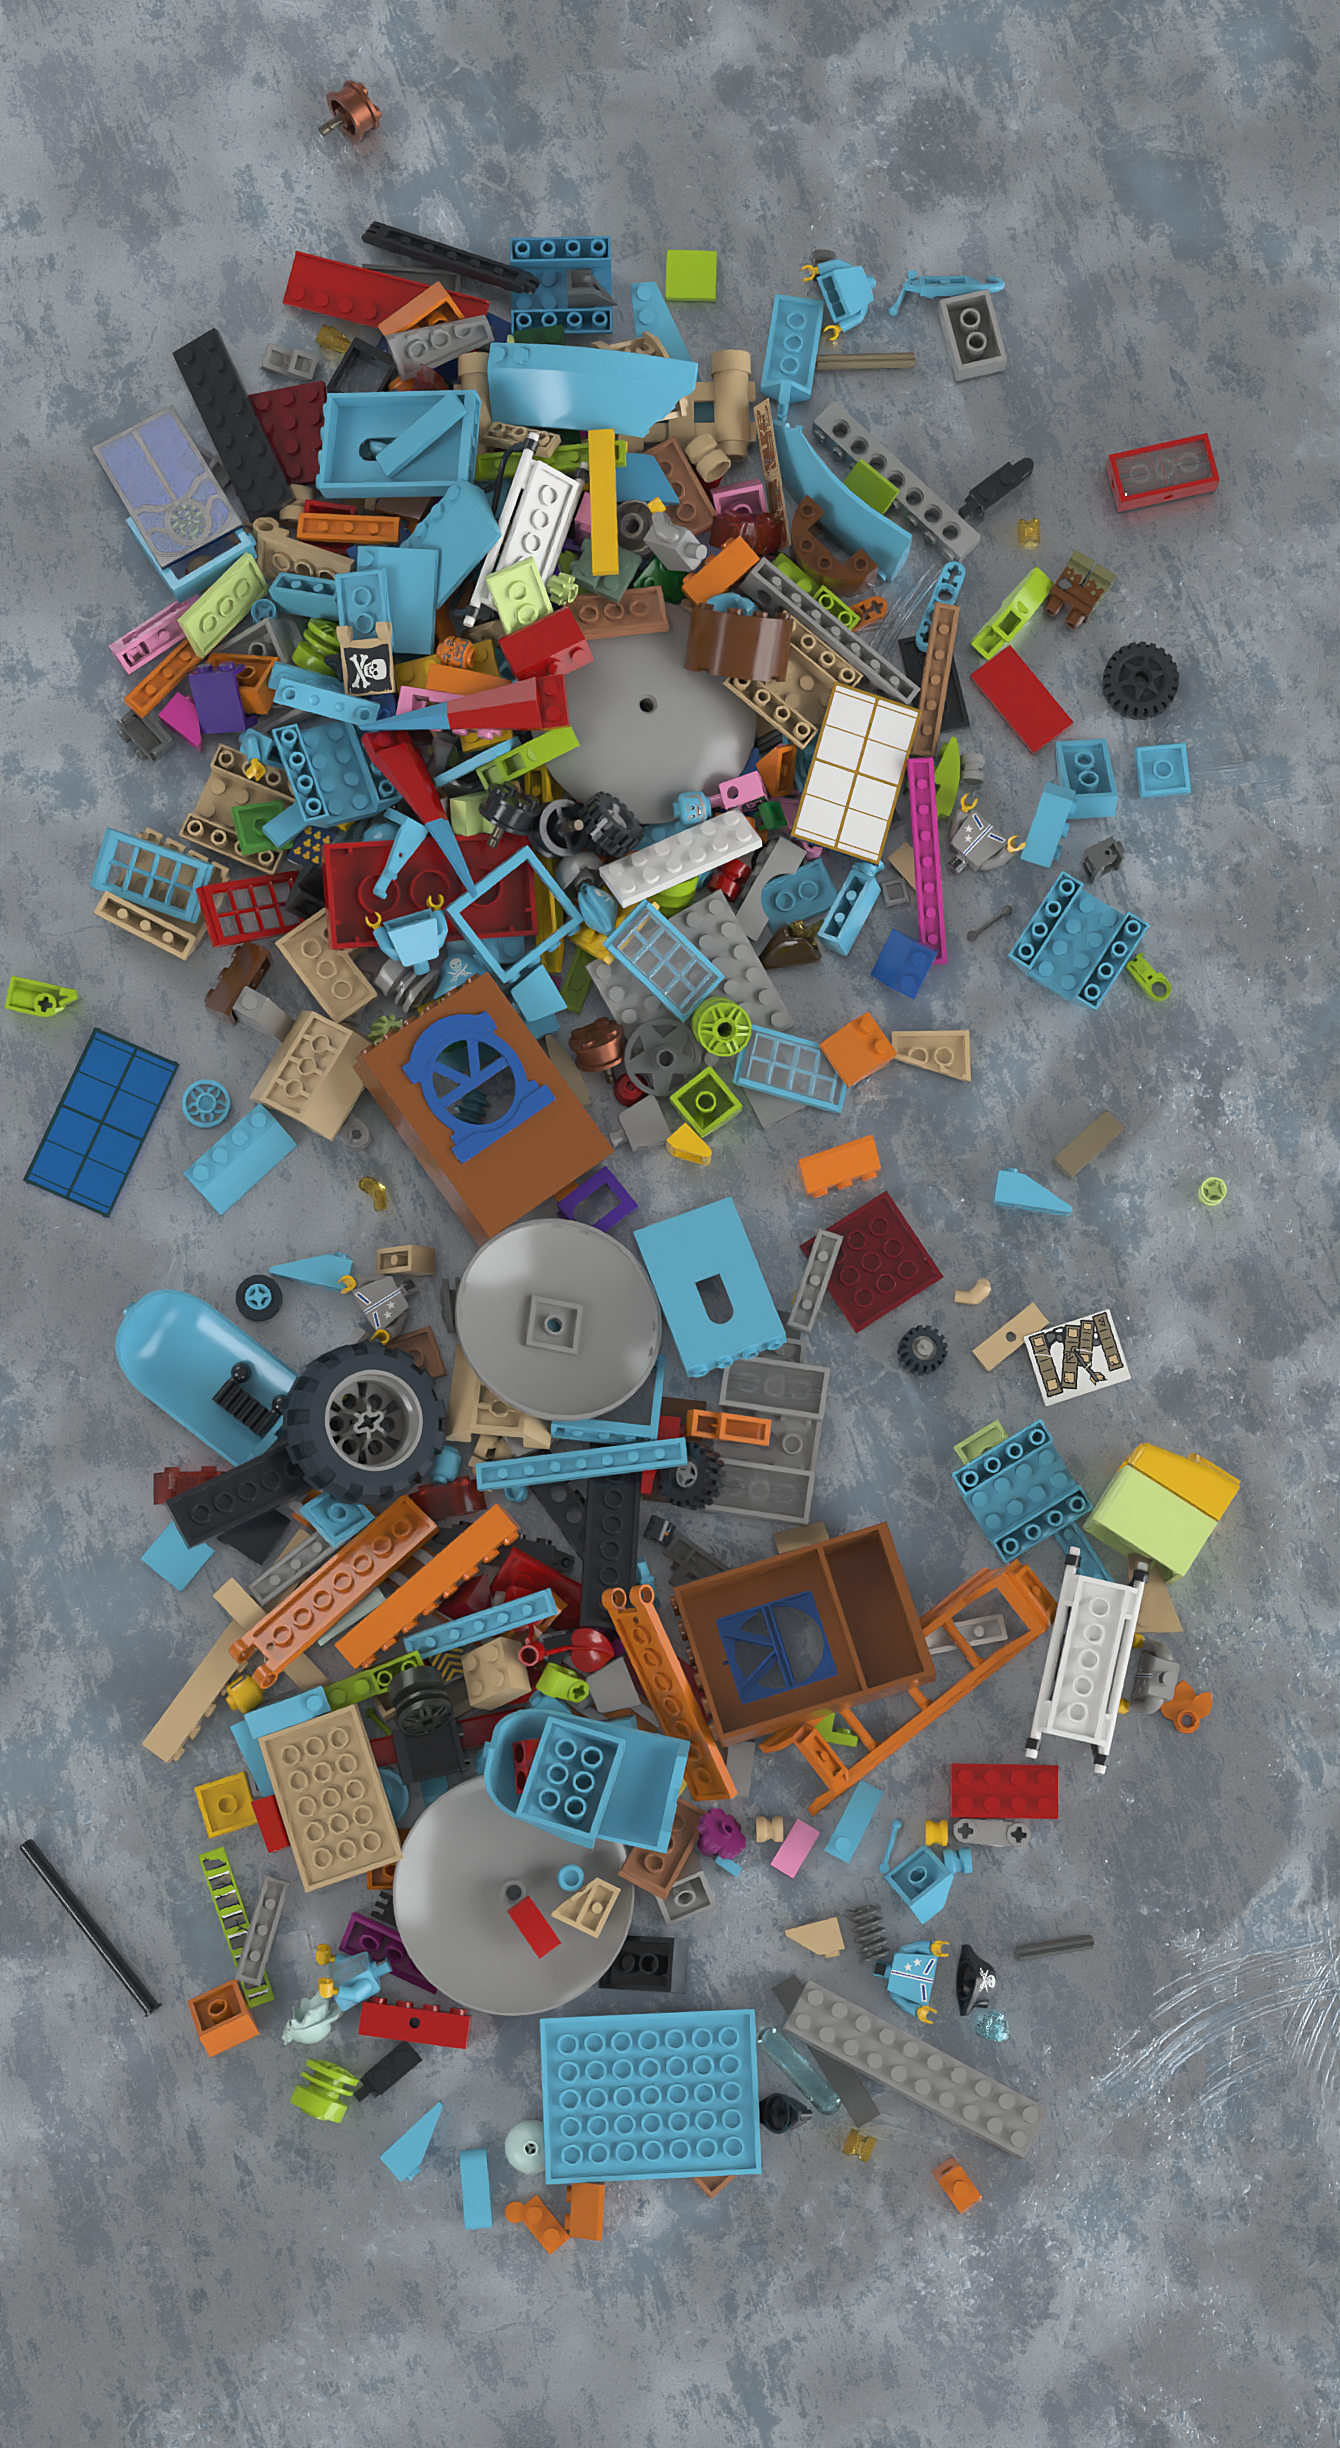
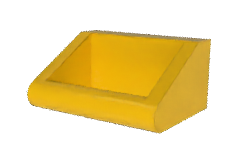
(688, 1146)

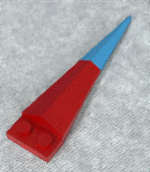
(522, 705)
(407, 771)

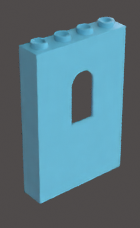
(372, 415)
(696, 1248)

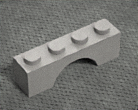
(781, 858)

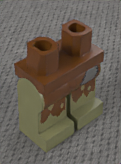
(1078, 599)

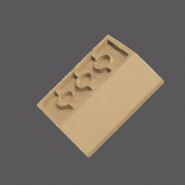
(800, 701)
(228, 787)
(314, 1074)
(479, 1411)

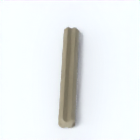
(865, 361)

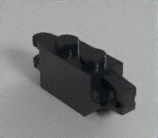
(996, 489)

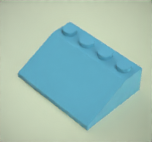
(461, 531)
(411, 591)
(571, 1781)

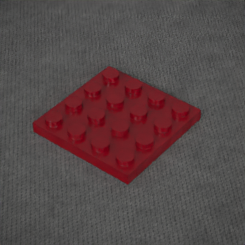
(293, 425)
(877, 1263)

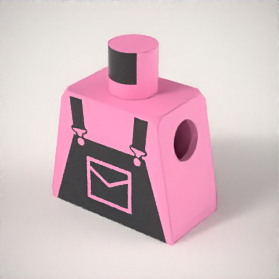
(750, 793)

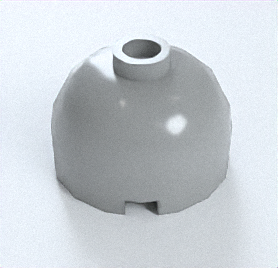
(576, 871)

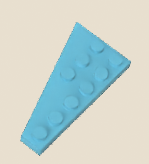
(653, 315)

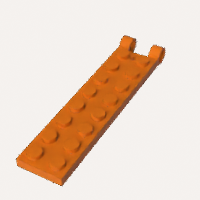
(335, 1588)
(669, 1690)

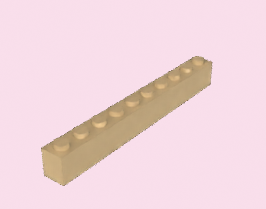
(208, 1682)

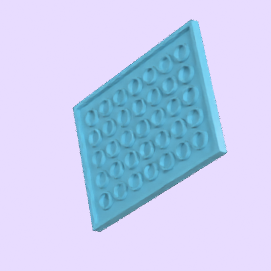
(650, 2096)

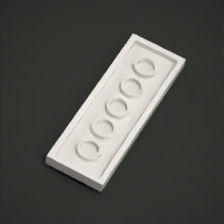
(680, 857)

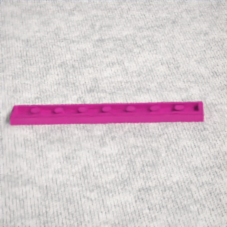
(926, 855)

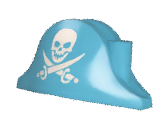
(598, 909)
(457, 970)

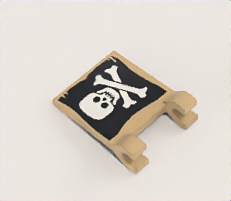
(367, 662)

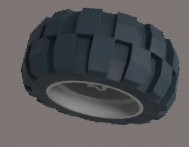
(415, 1424)

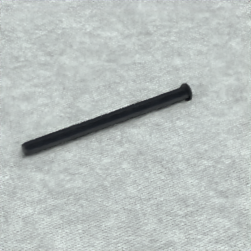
(90, 1927)

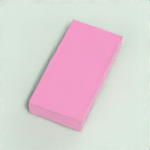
(795, 1848)

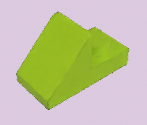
(841, 1737)

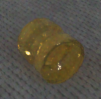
(853, 2143)

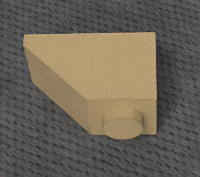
(406, 1261)
(819, 1937)

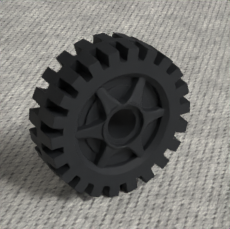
(1137, 699)

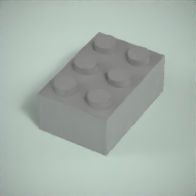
(972, 335)

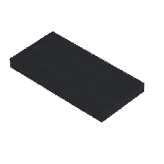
(954, 712)

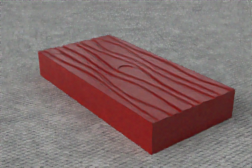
(355, 867)

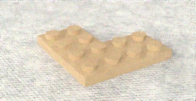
(326, 973)

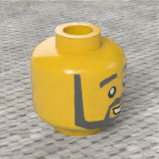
(244, 1694)

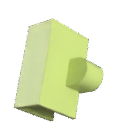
(466, 817)

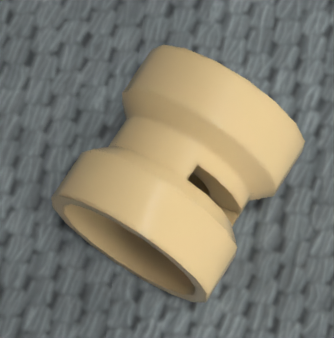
(769, 1829)

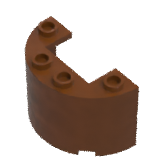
(844, 580)
(738, 643)

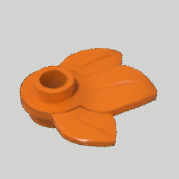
(1187, 1703)

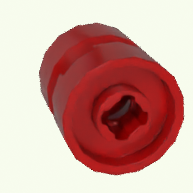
(729, 879)

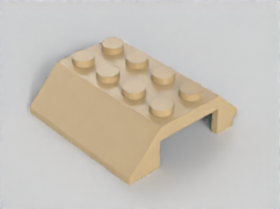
(155, 927)

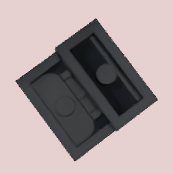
(307, 892)
(256, 1537)

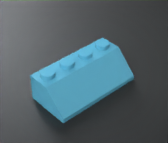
(240, 1159)

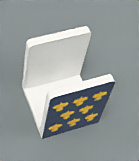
(309, 845)

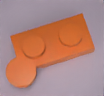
(539, 2222)

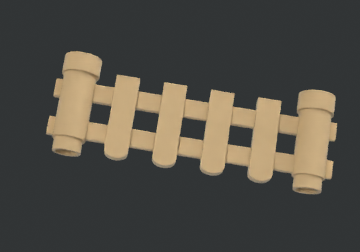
(729, 391)

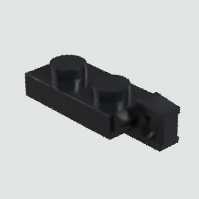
(388, 2071)

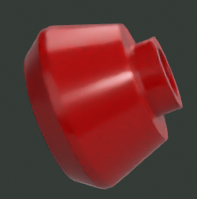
(624, 1093)

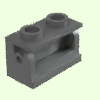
(146, 735)
(1101, 858)

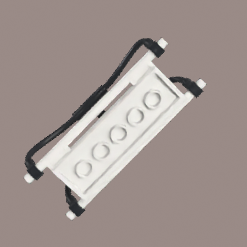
(537, 527)
(1087, 1660)

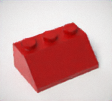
(546, 647)

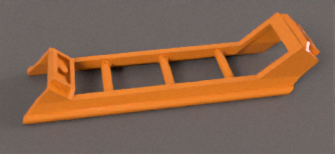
(1030, 1602)

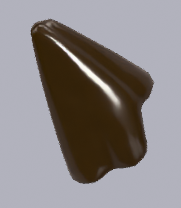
(788, 950)

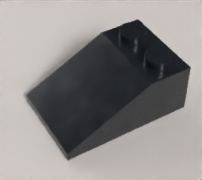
(649, 1965)

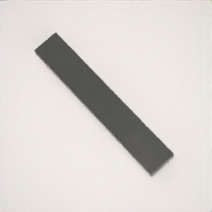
(840, 2076)

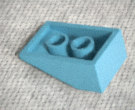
(1089, 772)

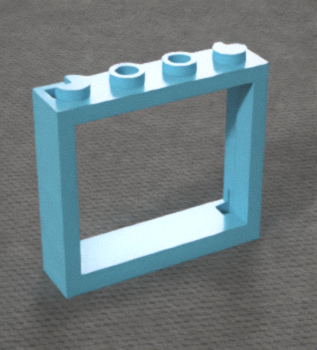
(204, 575)
(549, 944)
(616, 1432)

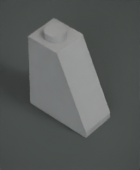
(262, 1014)

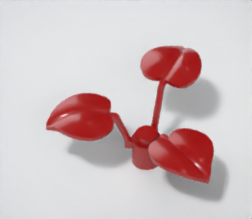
(589, 1648)

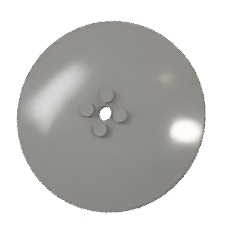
(585, 1285)

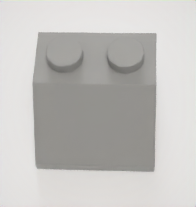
(689, 1893)

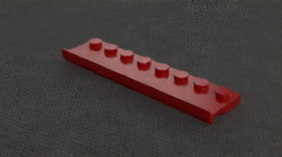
(359, 293)

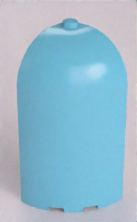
(183, 1354)
(644, 1790)

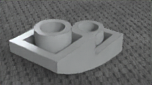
(739, 1765)

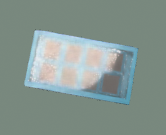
(663, 960)
(789, 1070)

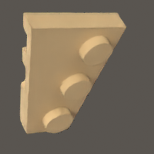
(935, 1051)
(1156, 1607)

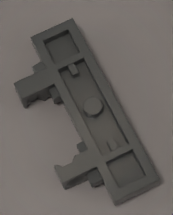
(691, 1560)

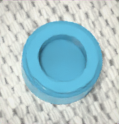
(570, 1877)

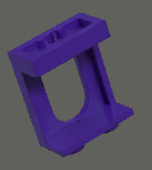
(604, 1176)

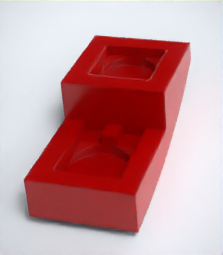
(533, 1927)

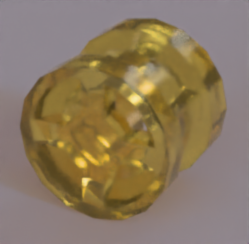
(1028, 530)

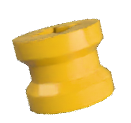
(936, 1832)

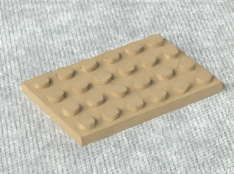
(331, 1798)

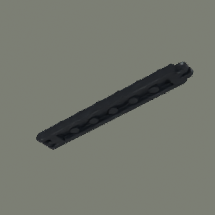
(450, 258)

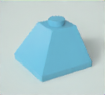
(921, 1883)

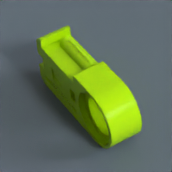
(1146, 976)

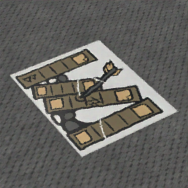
(1077, 1357)

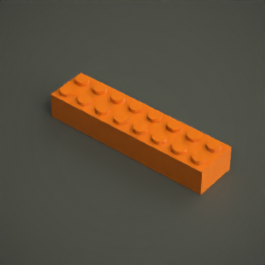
(427, 1586)

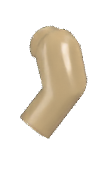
(975, 1295)

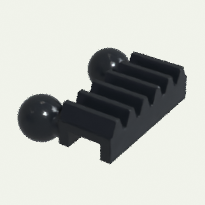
(244, 1407)

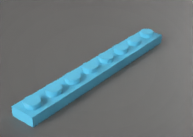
(581, 1464)

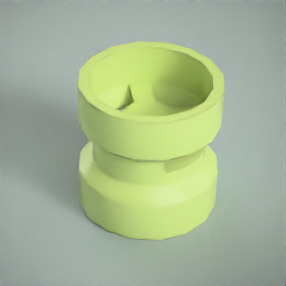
(1215, 1187)

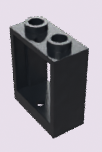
(369, 354)

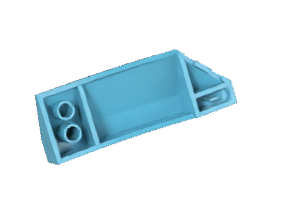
(584, 387)
(847, 518)

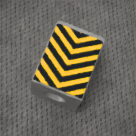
(449, 1665)

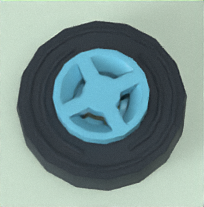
(257, 1288)

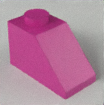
(182, 719)

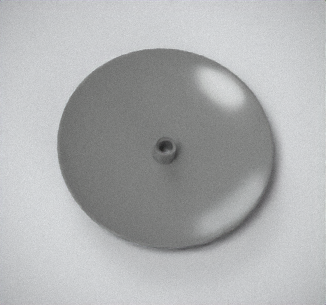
(645, 759)
(455, 1905)

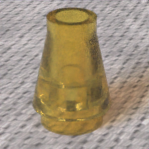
(332, 339)

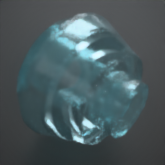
(993, 2027)

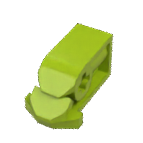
(28, 994)

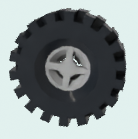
(611, 824)
(691, 1490)

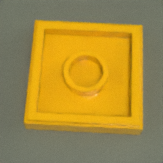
(226, 1804)

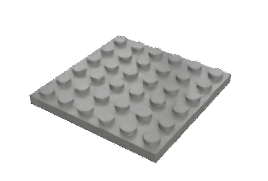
(720, 938)

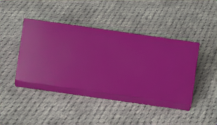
(380, 1940)

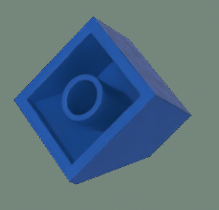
(904, 963)

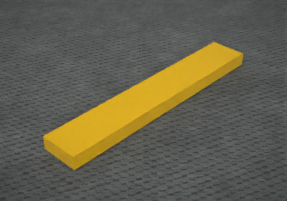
(603, 502)

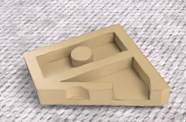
(588, 1907)

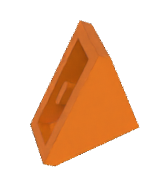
(778, 769)

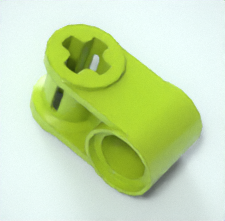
(562, 1683)

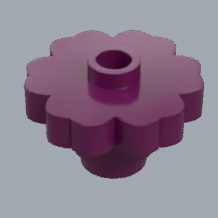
(720, 1835)

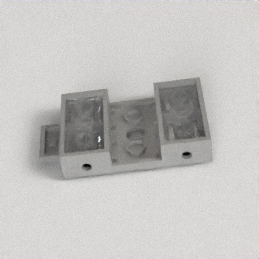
(793, 1395)

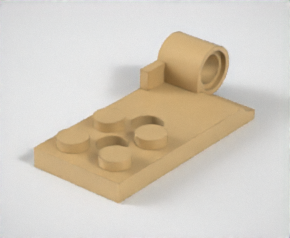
(282, 554)

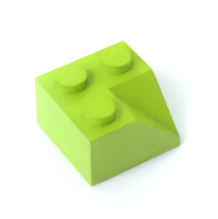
(705, 1103)

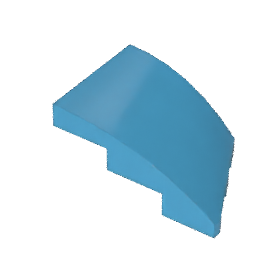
(643, 481)

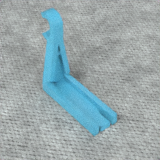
(406, 842)

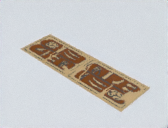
(771, 468)

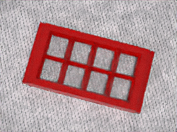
(248, 909)

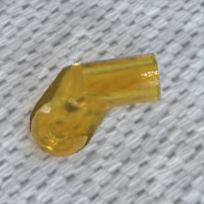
(375, 1190)

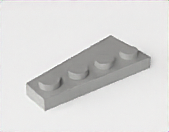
(437, 344)

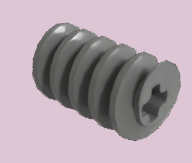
(869, 1933)

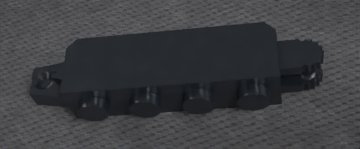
(540, 1550)

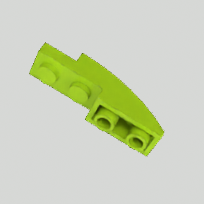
(818, 593)
(1014, 613)
(528, 756)
(947, 779)
(369, 1681)

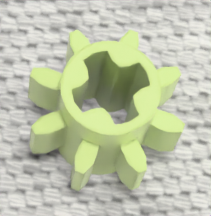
(562, 588)

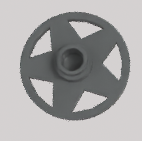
(662, 1056)

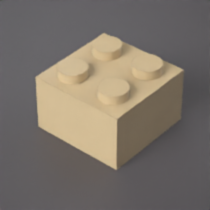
(495, 1674)

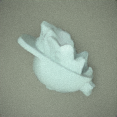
(311, 2020)

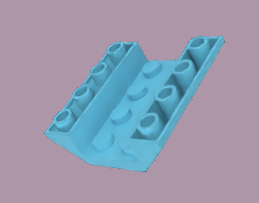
(333, 774)
(1077, 943)
(1020, 1491)

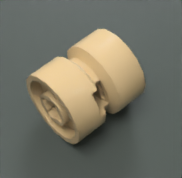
(707, 457)
(290, 514)
(492, 1448)

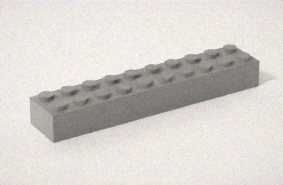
(914, 2069)

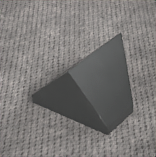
(585, 290)

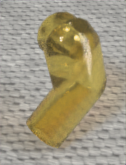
(801, 930)

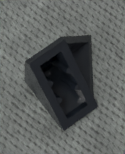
(556, 1640)

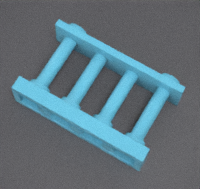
(319, 695)

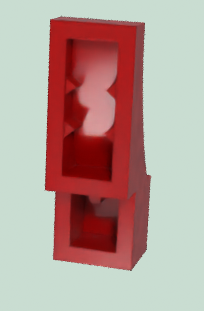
(668, 1428)

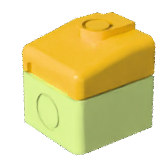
(1162, 1507)

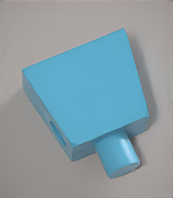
(537, 995)

